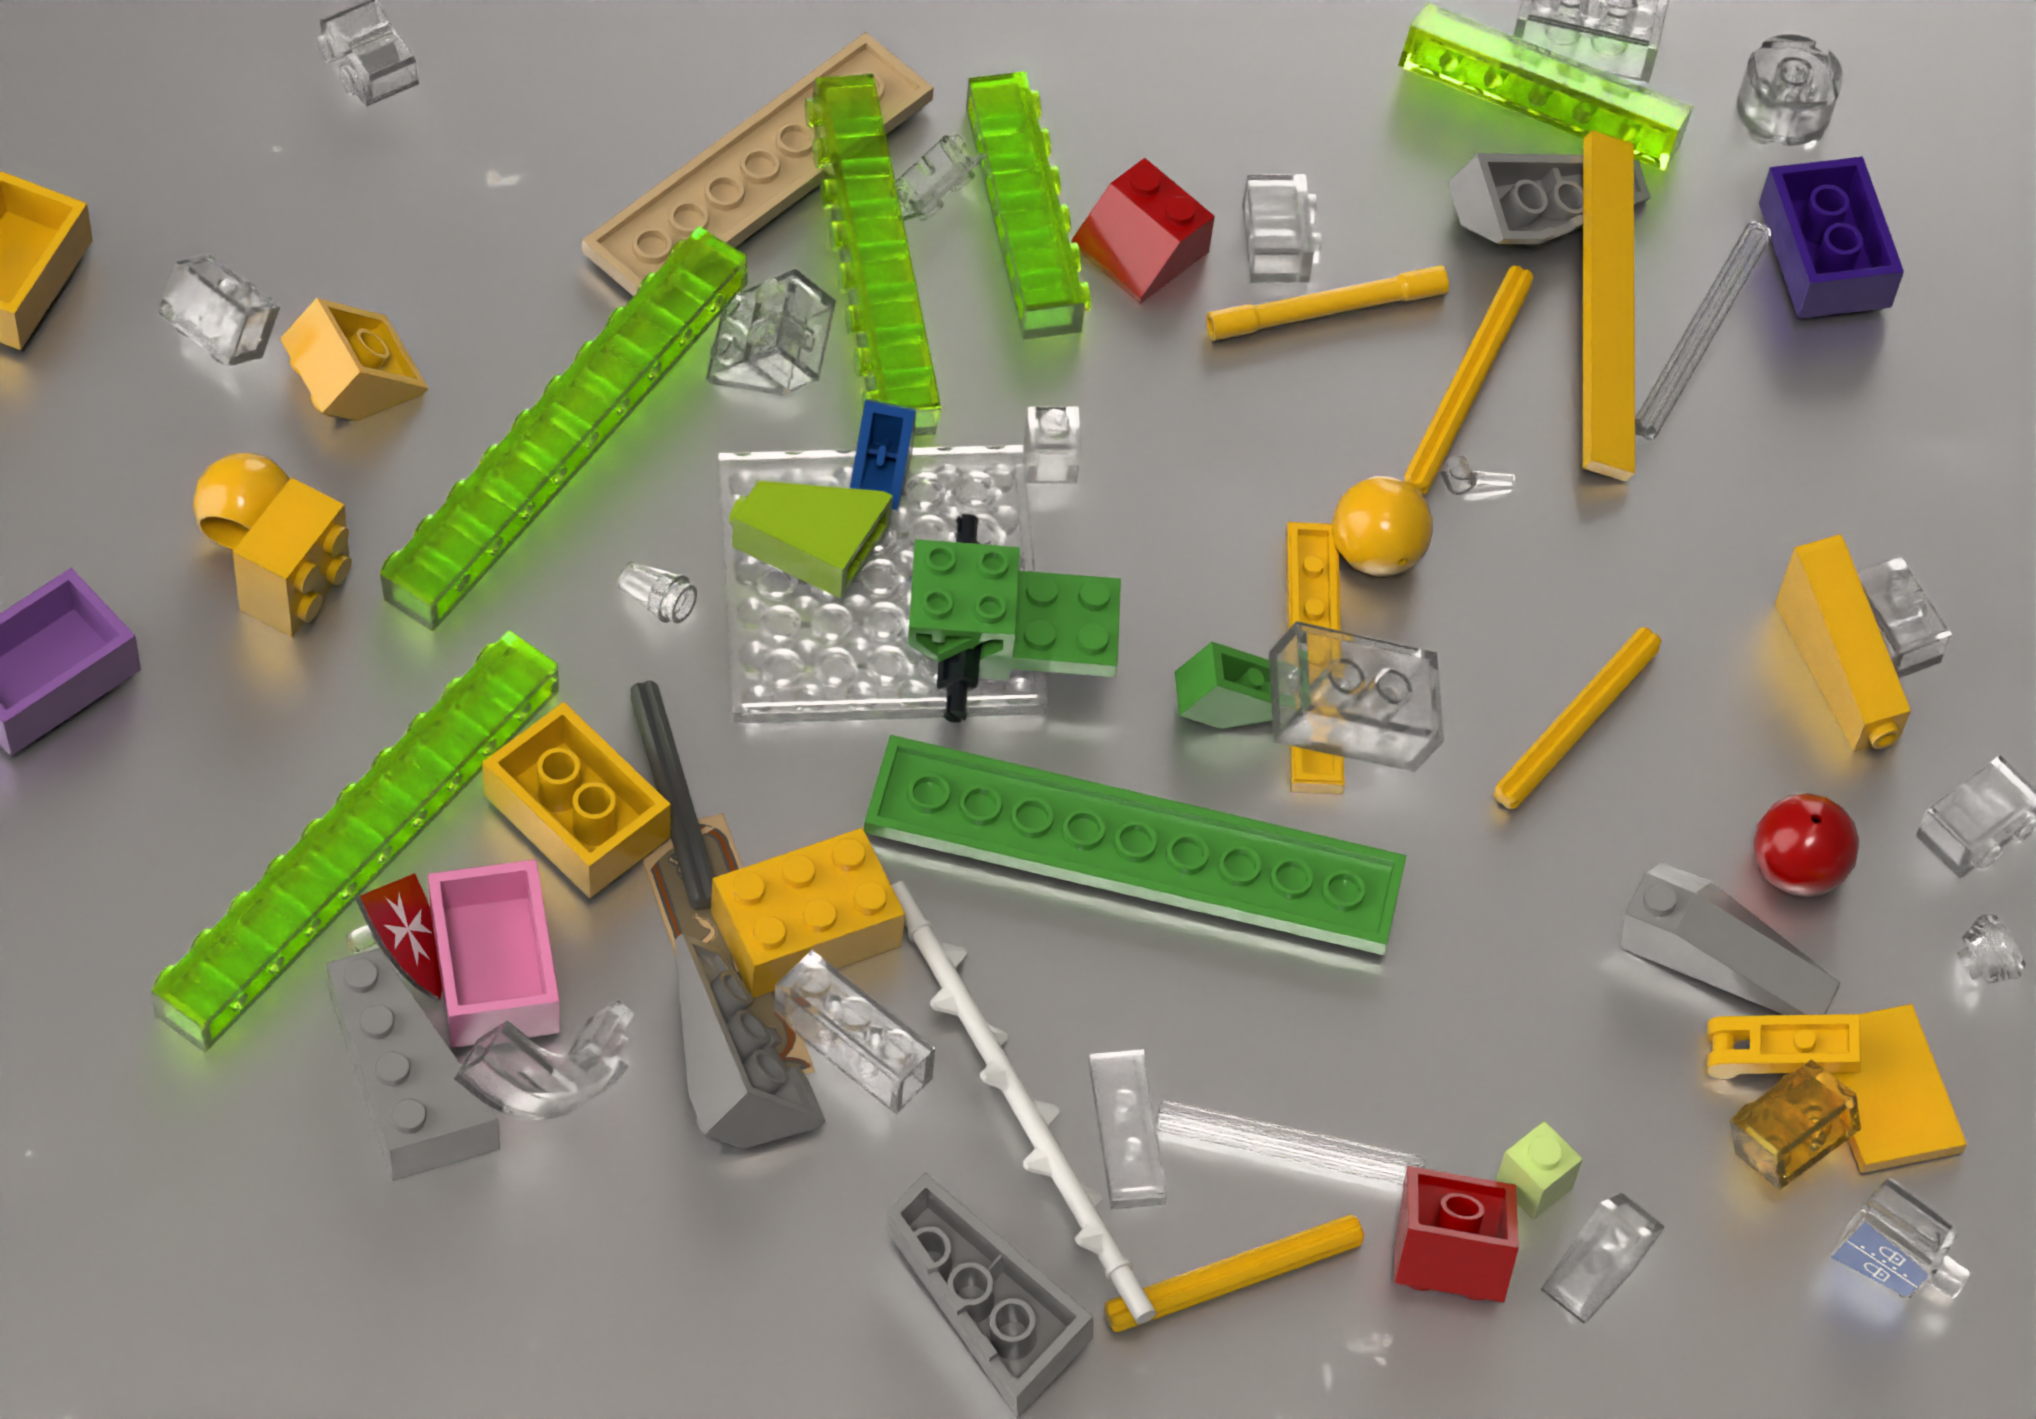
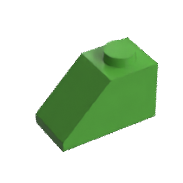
(1224, 687)

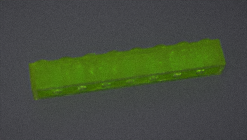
(872, 247)

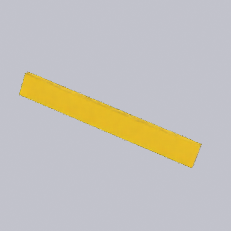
(1608, 306)

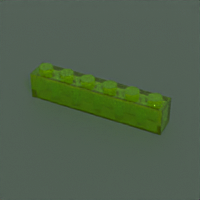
(1543, 84)
(1027, 206)

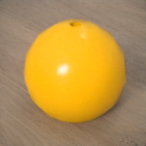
(235, 495)
(1382, 526)

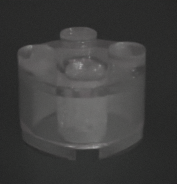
(1789, 91)

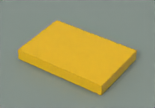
(1899, 1095)

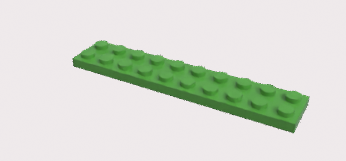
(1136, 844)

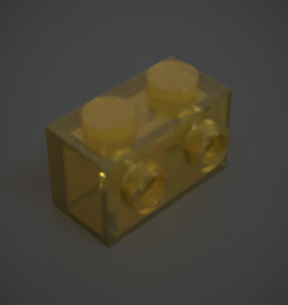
(1795, 1124)

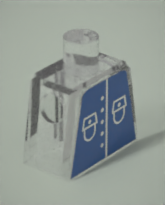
(1900, 1244)

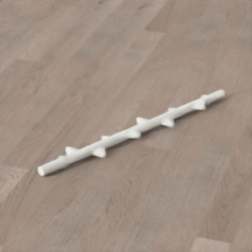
(1032, 1114)

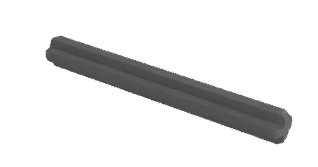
(673, 787)

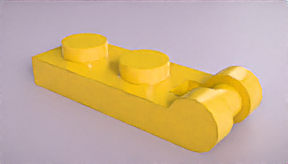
(1783, 1044)

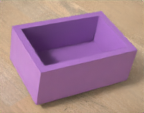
(58, 657)

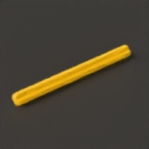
(1468, 379)

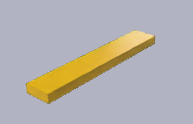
(1314, 600)

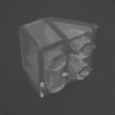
(773, 336)

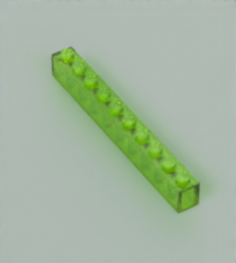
(563, 428)
(353, 841)

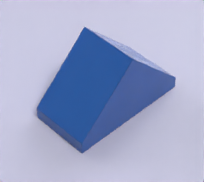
(884, 449)

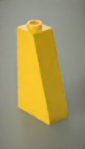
(1842, 643)

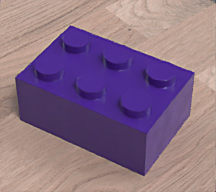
(1831, 237)

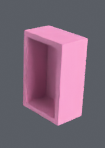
(493, 951)

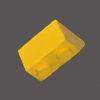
(351, 360)

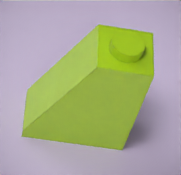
(811, 530)

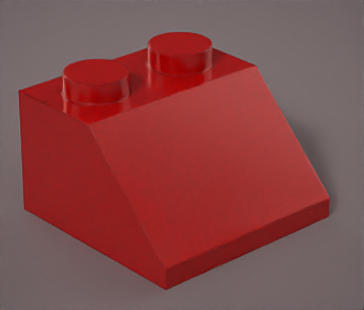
(1144, 231)
(1456, 1234)

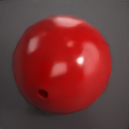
(1806, 845)

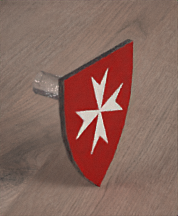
(403, 929)

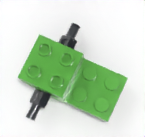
(988, 617)

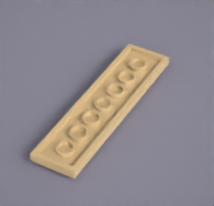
(747, 172)

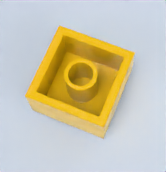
(292, 557)

